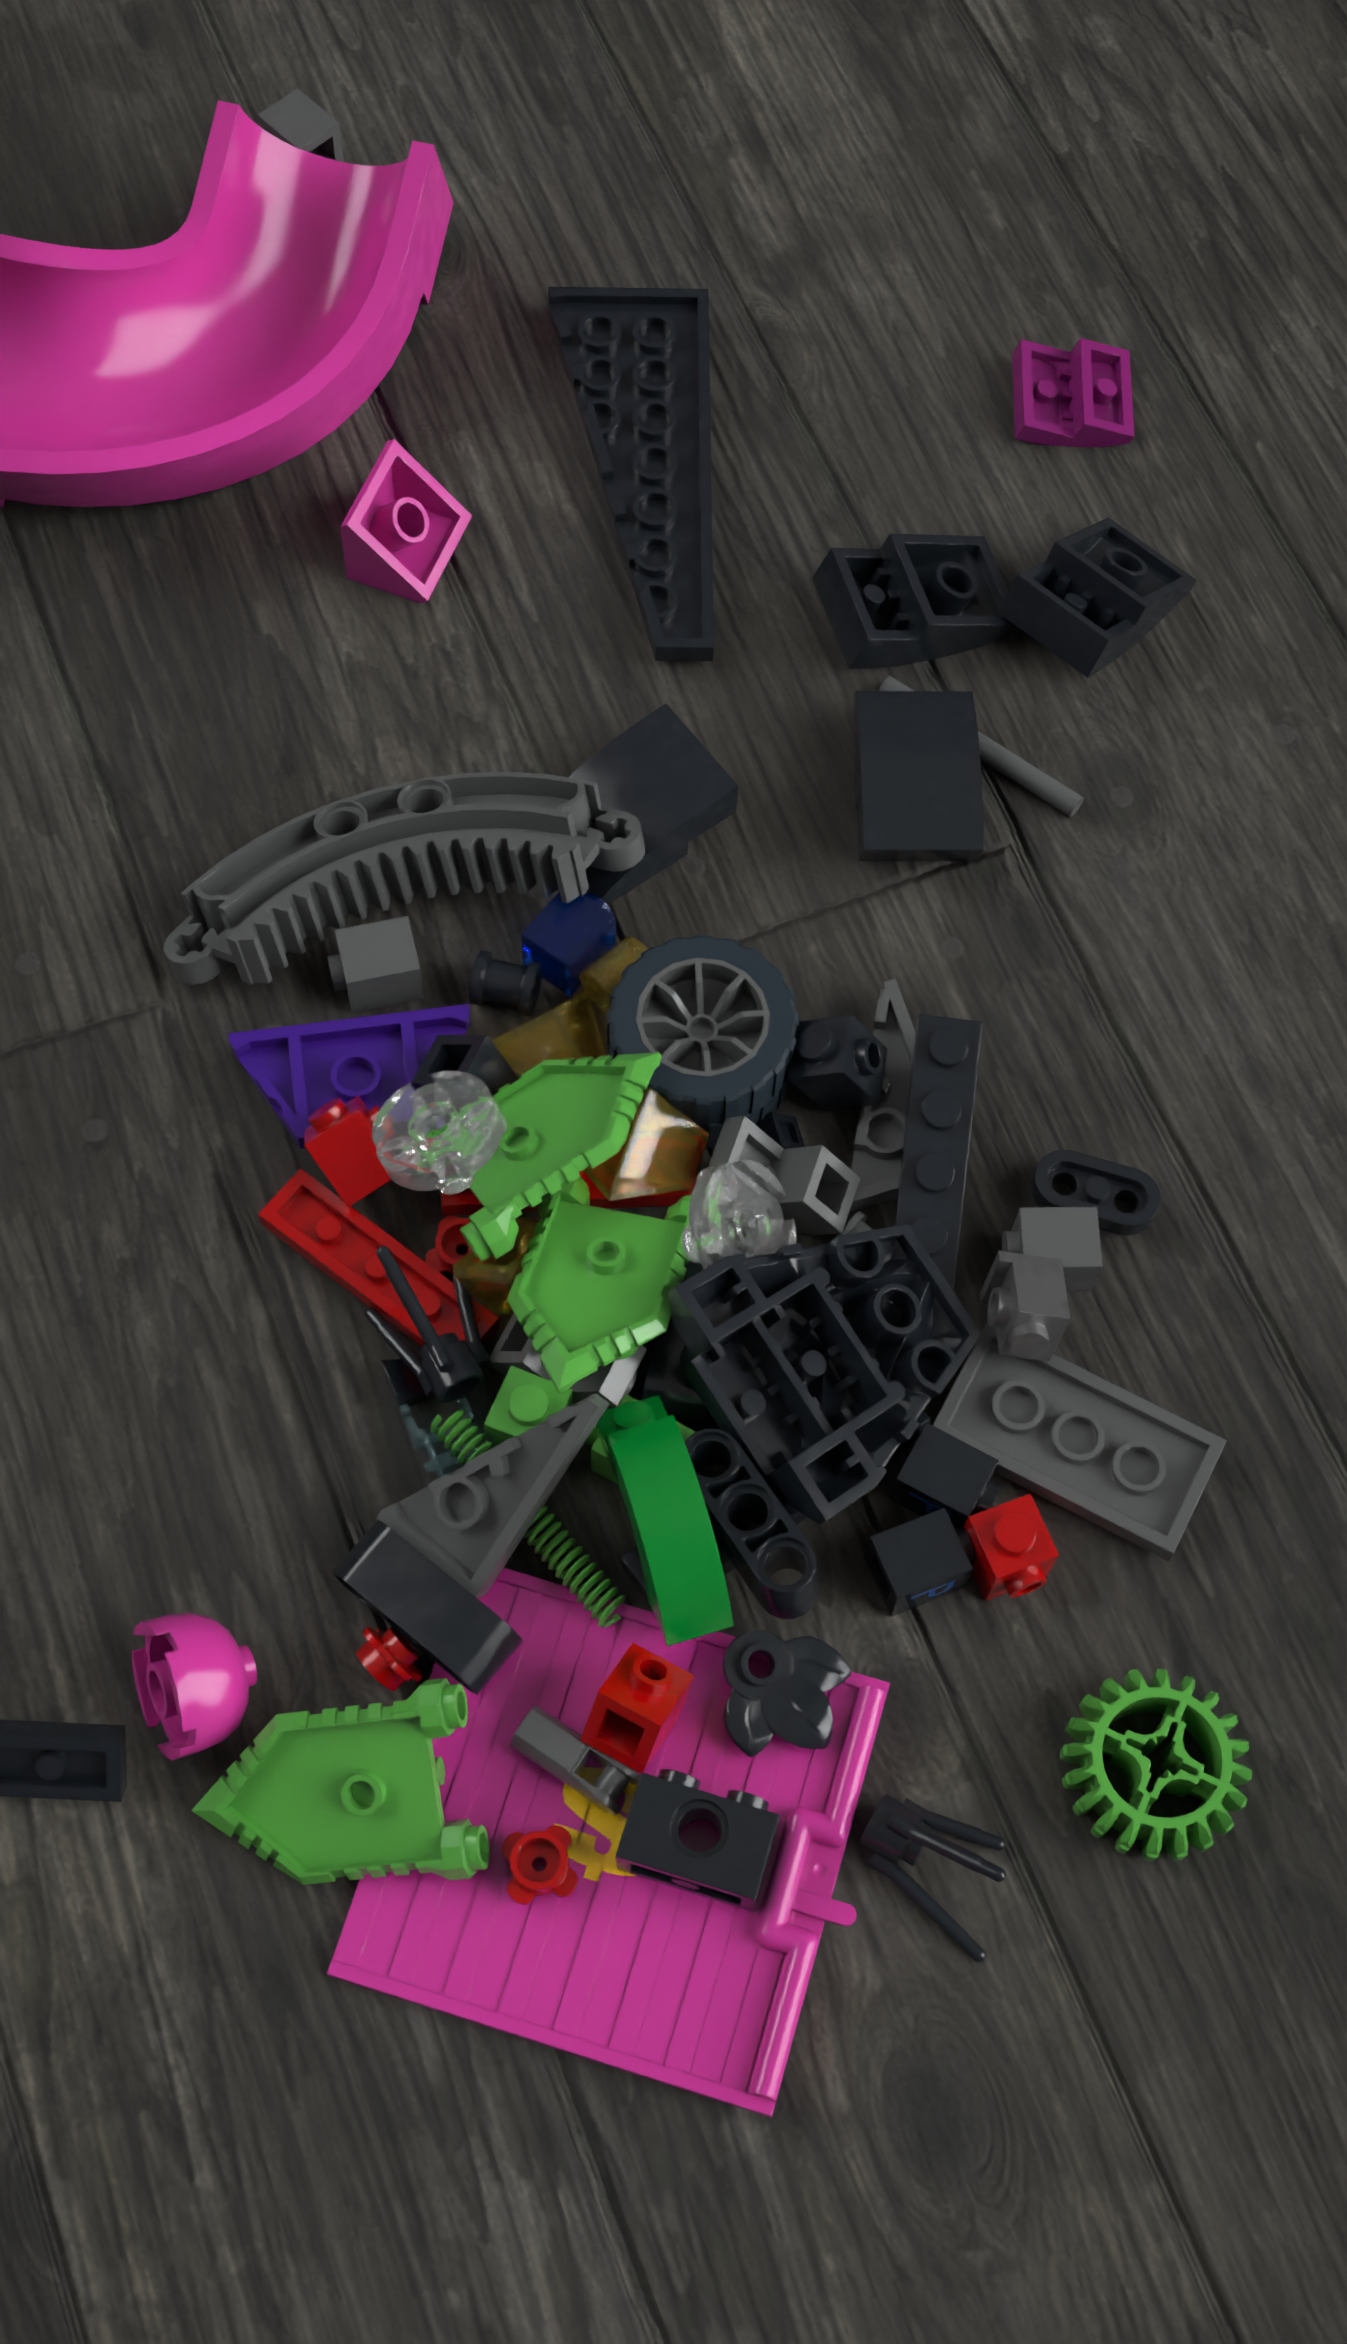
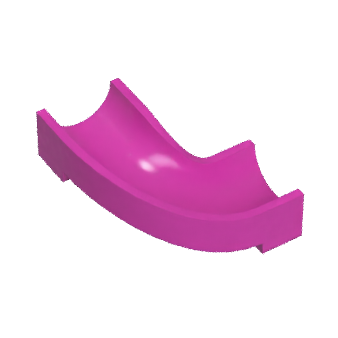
(225, 340)

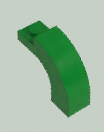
(667, 1519)

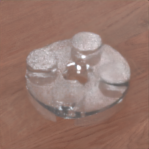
(455, 1155)
(735, 1199)

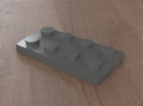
(1083, 1443)

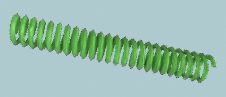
(531, 1534)

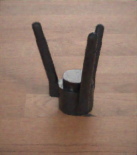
(448, 1365)
(902, 1832)

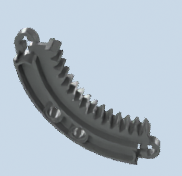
(389, 846)

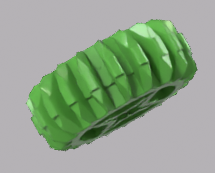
(1181, 1774)

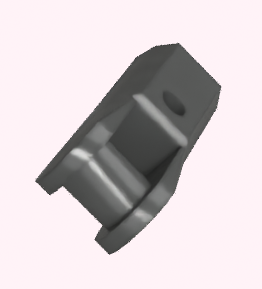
(564, 1756)

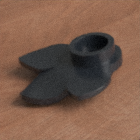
(788, 1698)

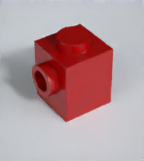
(344, 1148)
(1011, 1548)
(637, 1708)

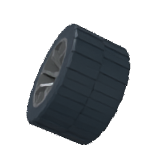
(716, 1020)

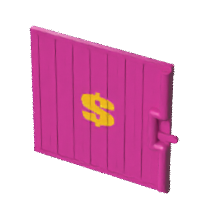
(623, 1962)

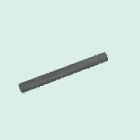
(1015, 767)

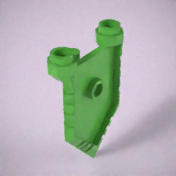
(558, 1124)
(596, 1281)
(351, 1792)

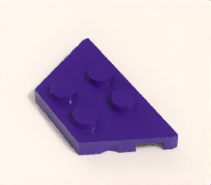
(344, 1058)

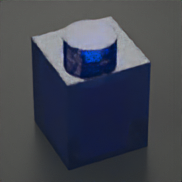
(569, 939)

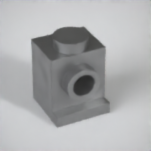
(1026, 1304)

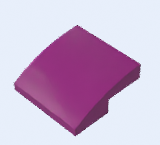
(1072, 395)

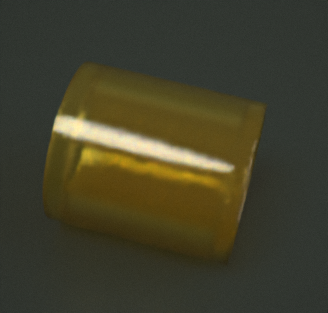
(606, 971)

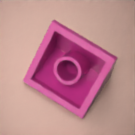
(401, 527)

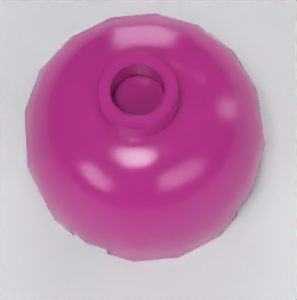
(191, 1681)

